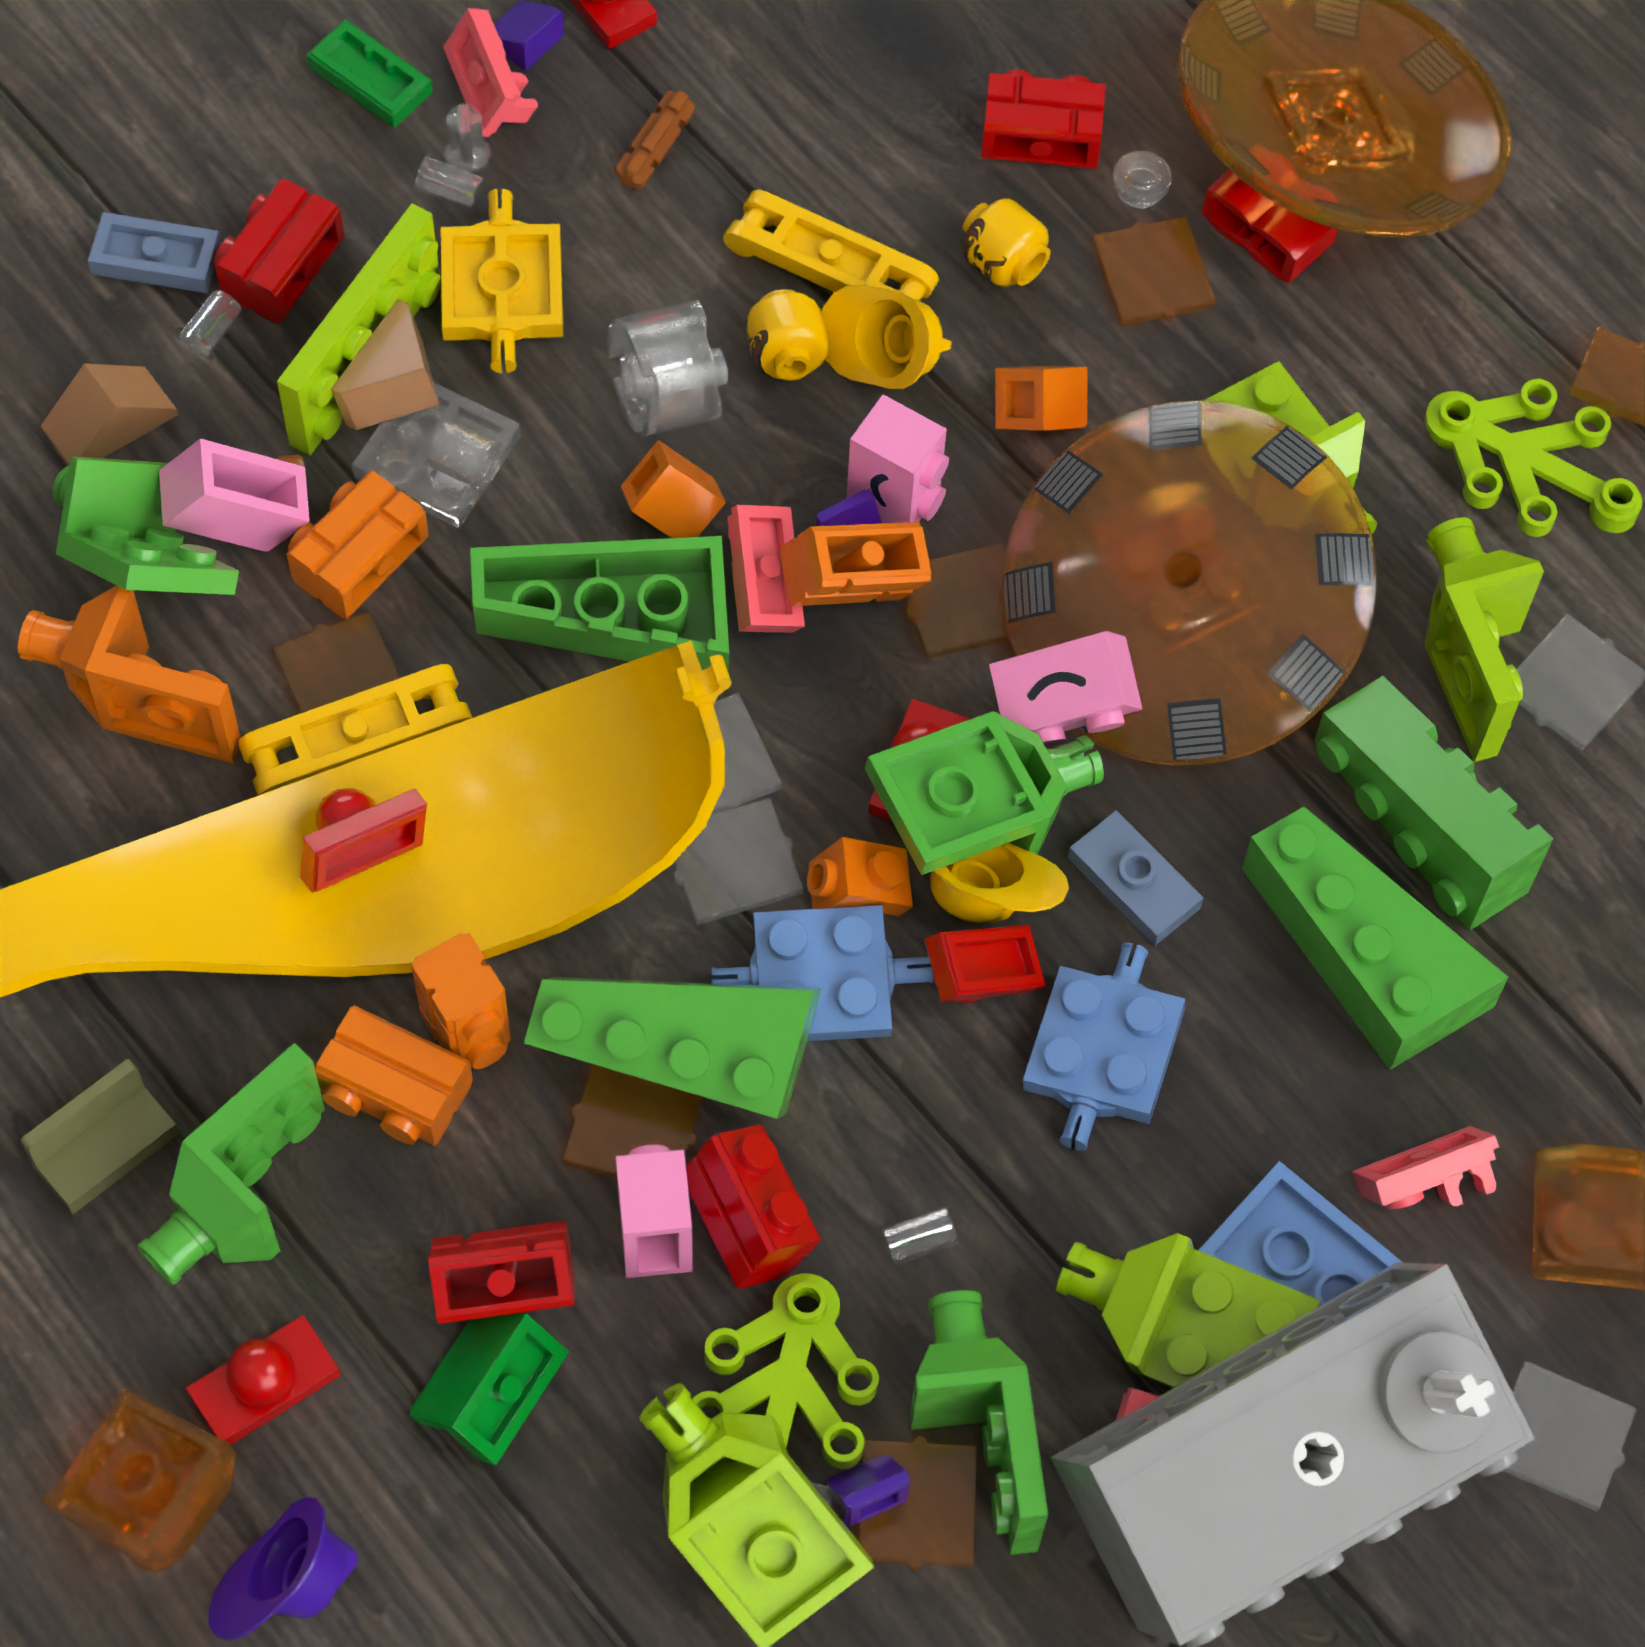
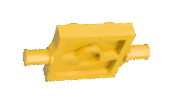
(501, 281)

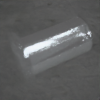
(466, 144)
(448, 183)
(208, 326)
(920, 1236)

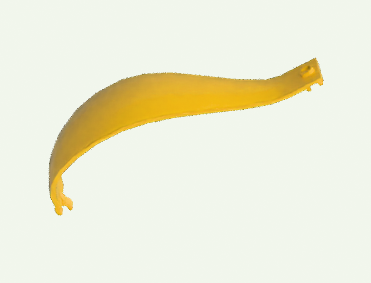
(525, 834)

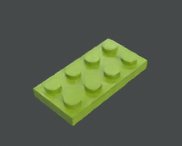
(398, 270)

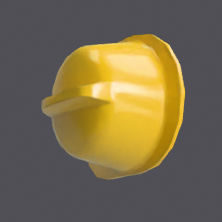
(881, 336)
(997, 884)

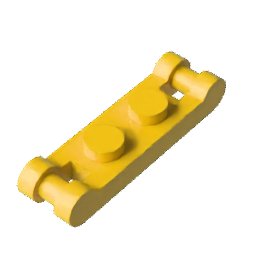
(822, 249)
(353, 727)

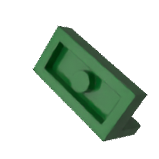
(490, 1382)

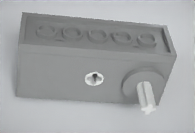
(1294, 1452)

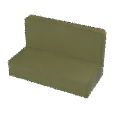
(98, 1137)

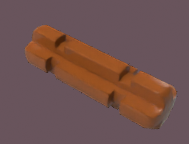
(655, 139)

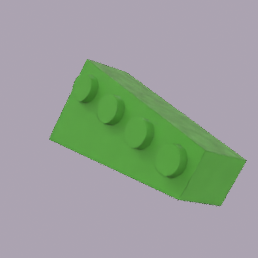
(605, 596)
(1431, 803)
(1369, 940)
(695, 1037)

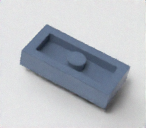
(154, 252)
(1135, 878)

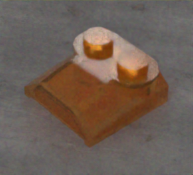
(1590, 1215)
(145, 1483)

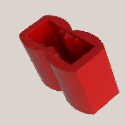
(1270, 233)

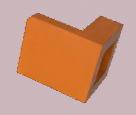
(1040, 398)
(672, 493)

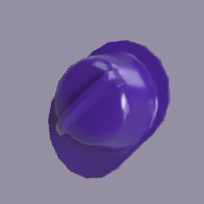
(283, 1573)

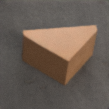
(387, 374)
(106, 411)

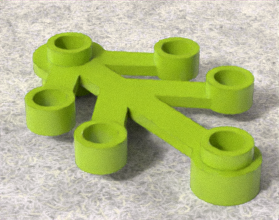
(1527, 454)
(788, 1379)

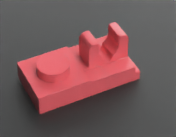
(484, 74)
(757, 569)
(1439, 1163)

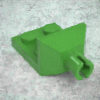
(118, 532)
(978, 788)
(225, 1158)
(983, 1381)

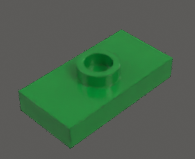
(369, 73)

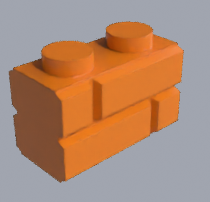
(356, 543)
(855, 563)
(462, 1001)
(392, 1077)

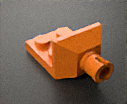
(126, 689)

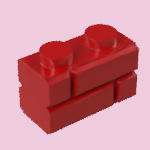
(1043, 119)
(279, 250)
(750, 1206)
(502, 1272)

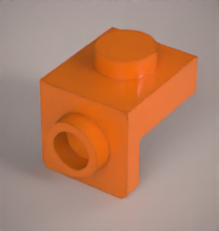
(860, 875)

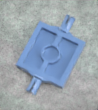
(832, 951)
(1104, 1045)

